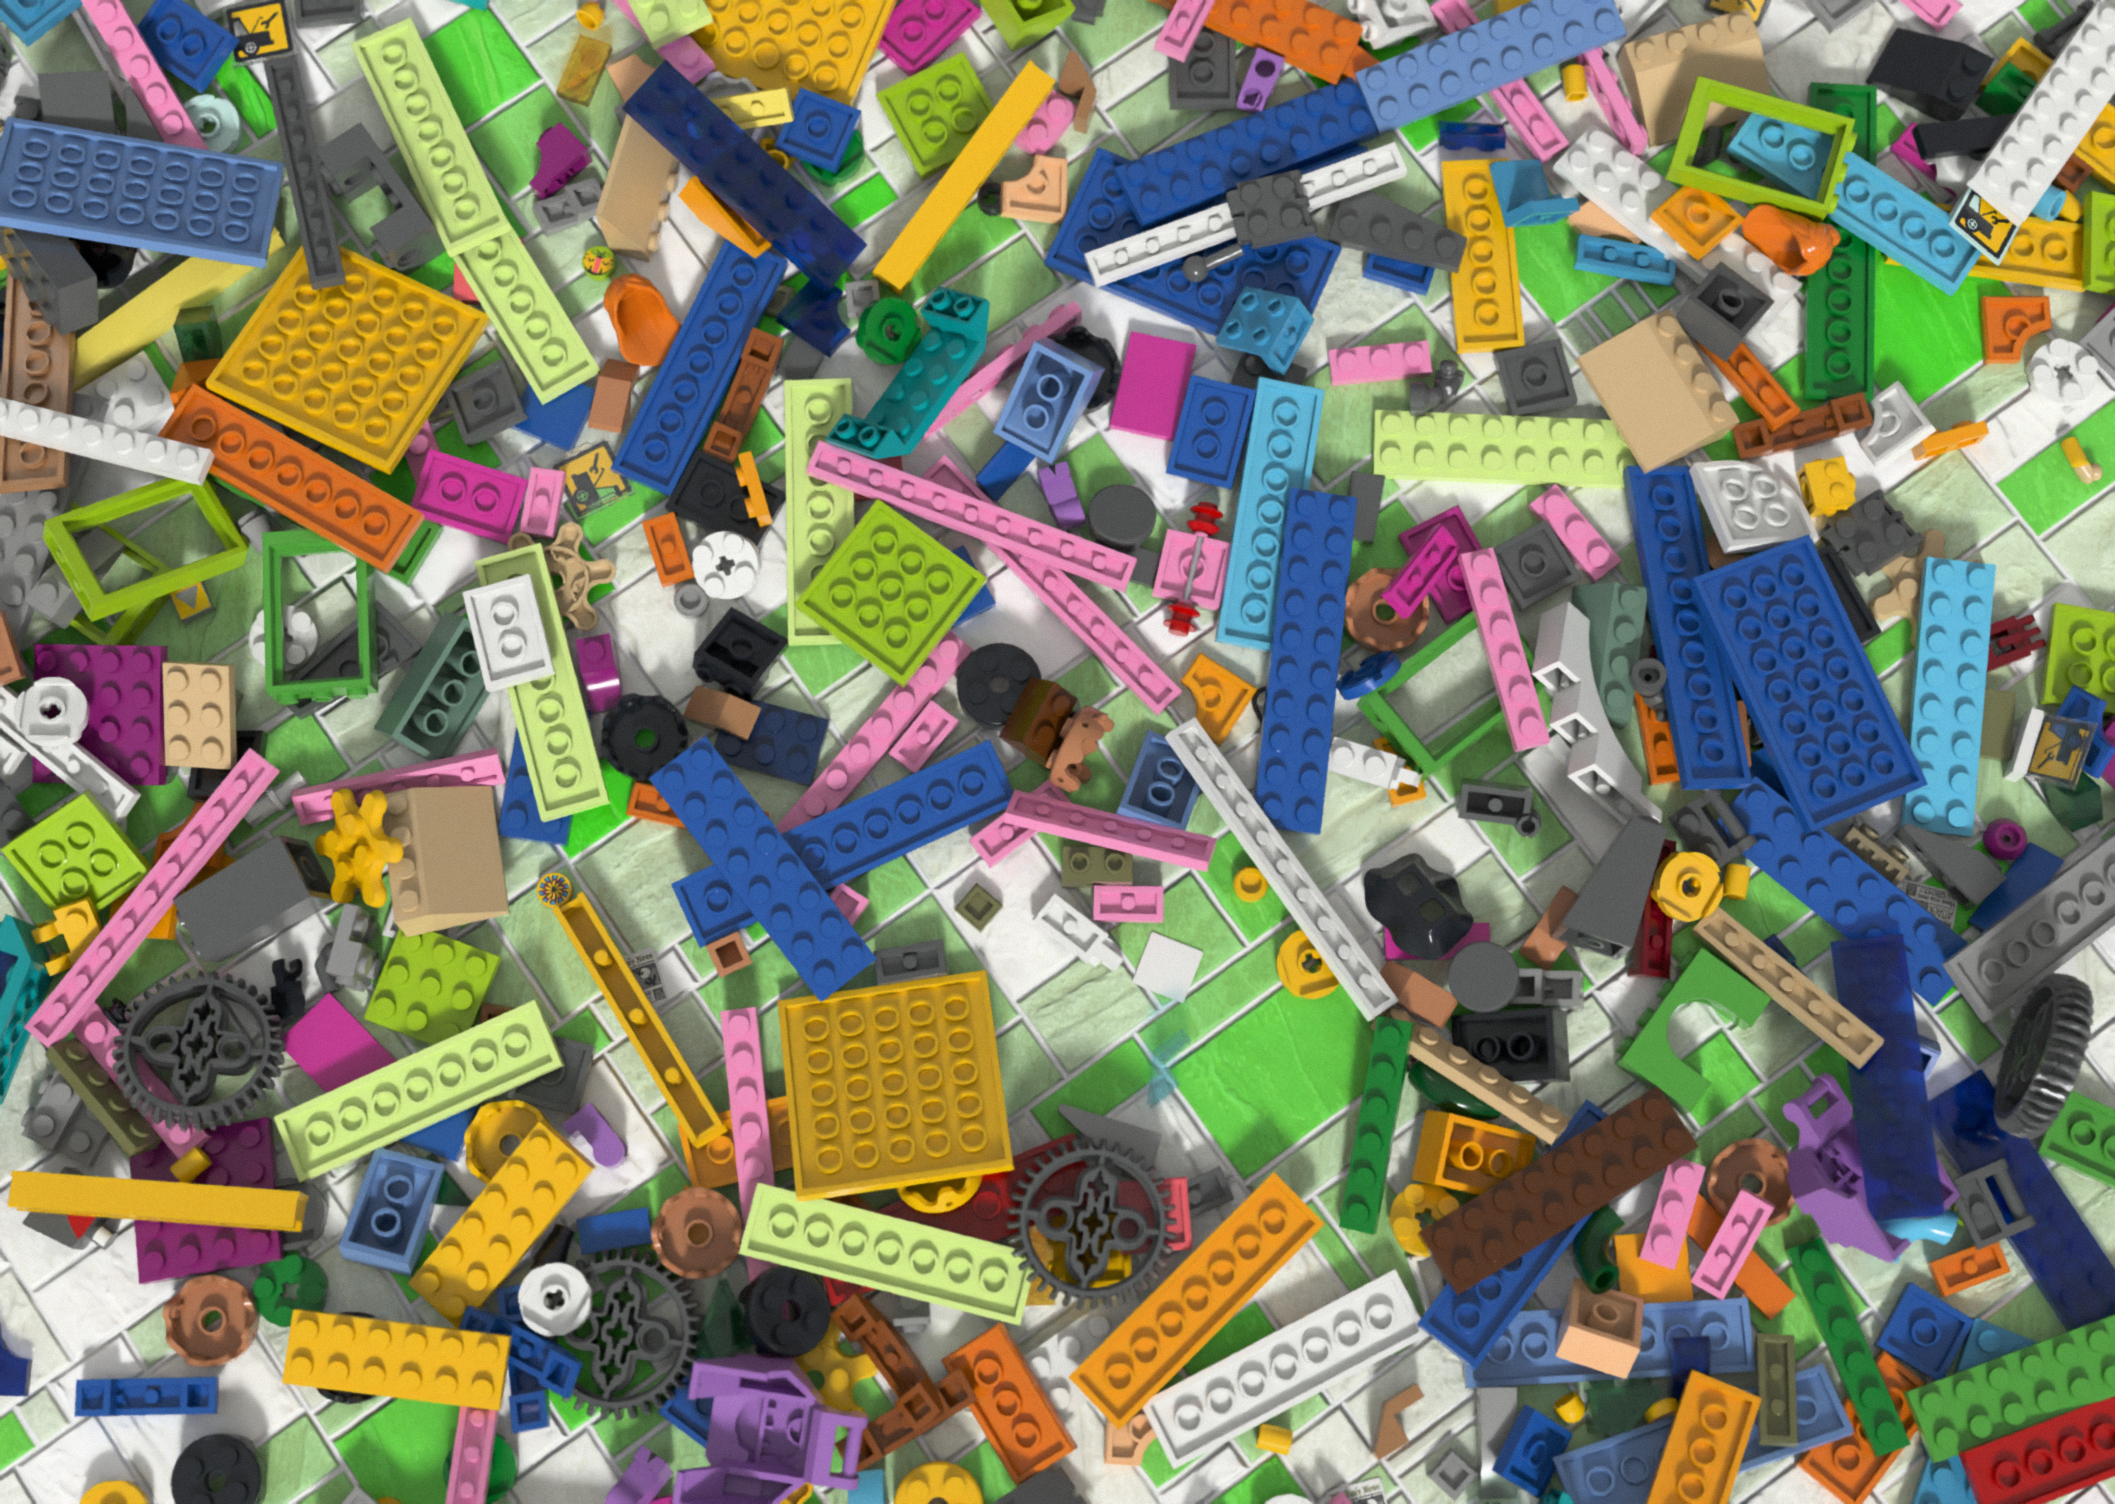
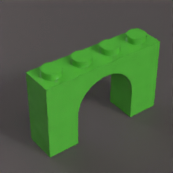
(1649, 1053)

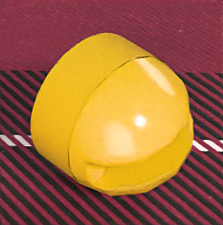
(590, 15)
(1570, 1407)

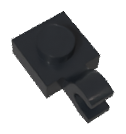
(287, 993)

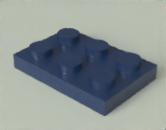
(780, 744)

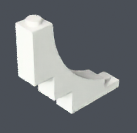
(1577, 714)

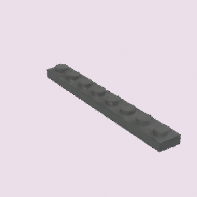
(303, 174)

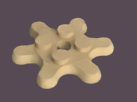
(576, 572)
(1905, 583)

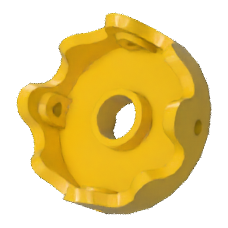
(490, 1128)
(940, 1195)
(939, 1480)

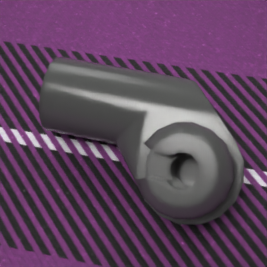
(1711, 150)
(326, 980)

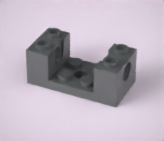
(355, 166)

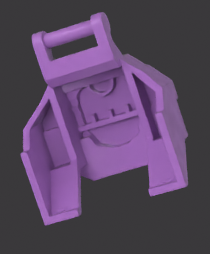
(1829, 1175)
(766, 1434)

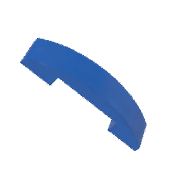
(529, 1350)
(146, 1396)
(528, 1399)

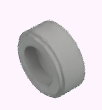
(691, 601)

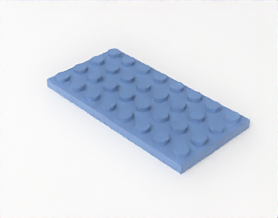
(137, 192)

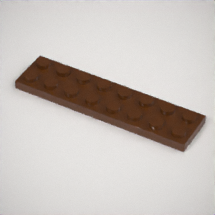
(1557, 1190)

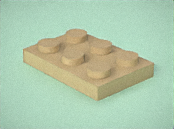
(199, 714)

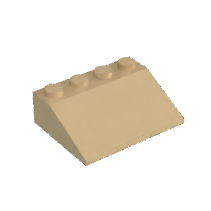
(1665, 67)
(636, 193)
(1658, 391)
(449, 858)

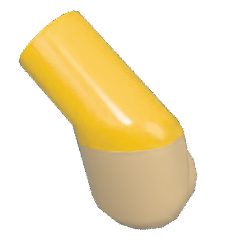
(2079, 463)

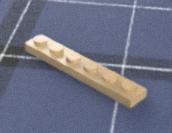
(1788, 987)
(1482, 1080)

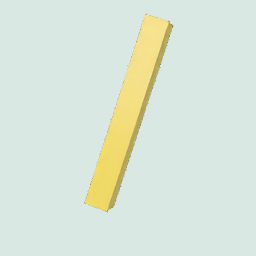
(154, 313)

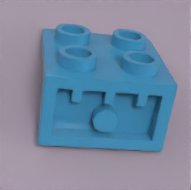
(1525, 195)
(1267, 327)

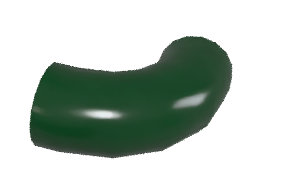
(1449, 1095)
(1591, 1250)

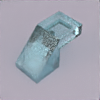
(1162, 1080)

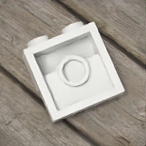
(1391, 21)

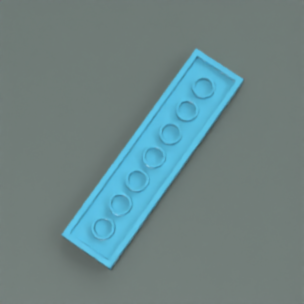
(1868, 202)
(1275, 459)
(1949, 693)

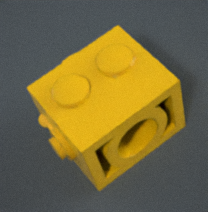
(1826, 486)

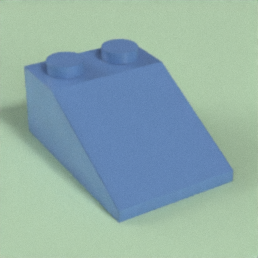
(1048, 399)
(1159, 786)
(392, 1212)

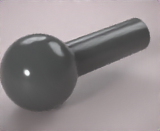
(1197, 268)

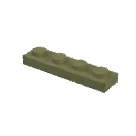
(103, 1097)

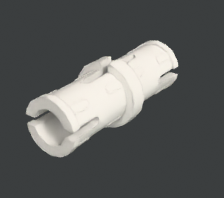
(275, 799)

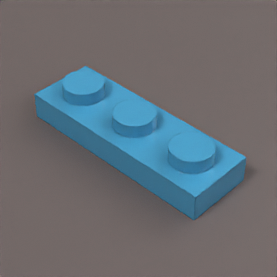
(1623, 260)

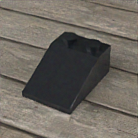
(1930, 73)
(1519, 1044)

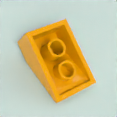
(722, 218)
(1469, 1153)

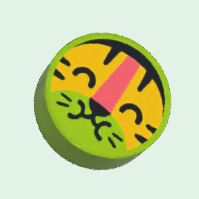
(599, 263)

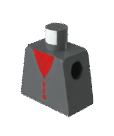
(72, 1229)

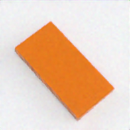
(1011, 1404)
(1848, 1464)

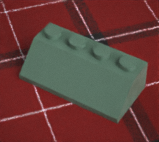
(1614, 641)
(438, 693)

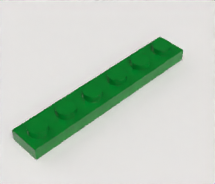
(1376, 1125)
(1847, 1347)

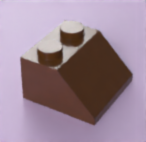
(1039, 719)

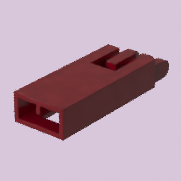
(2016, 637)

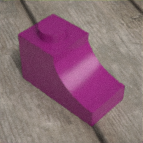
(561, 161)
(600, 672)

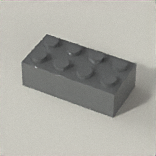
(52, 277)

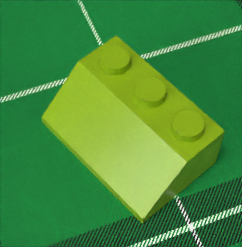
(1026, 20)

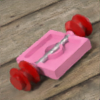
(1192, 569)

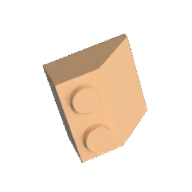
(1600, 1329)

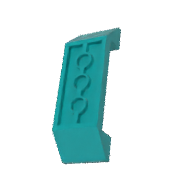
(924, 381)
(24, 994)

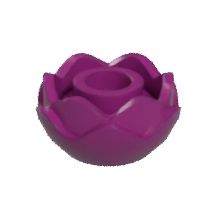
(1997, 846)

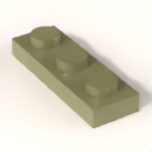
(1777, 1389)

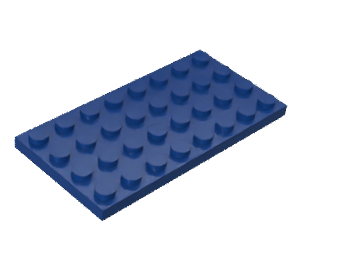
(1104, 216)
(1807, 683)

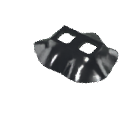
(1401, 913)

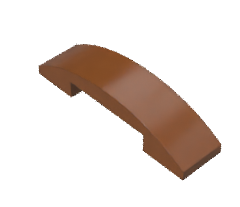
(745, 396)
(1806, 429)
(892, 1357)
(894, 1431)

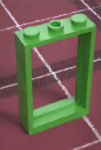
(305, 542)
(1400, 735)

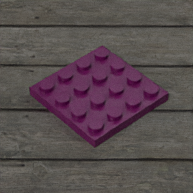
(124, 704)
(240, 1158)

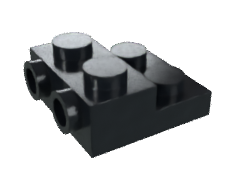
(739, 654)

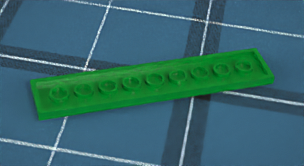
(1842, 293)

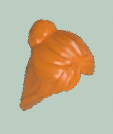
(1790, 239)
(640, 319)

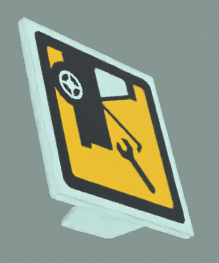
(1982, 225)

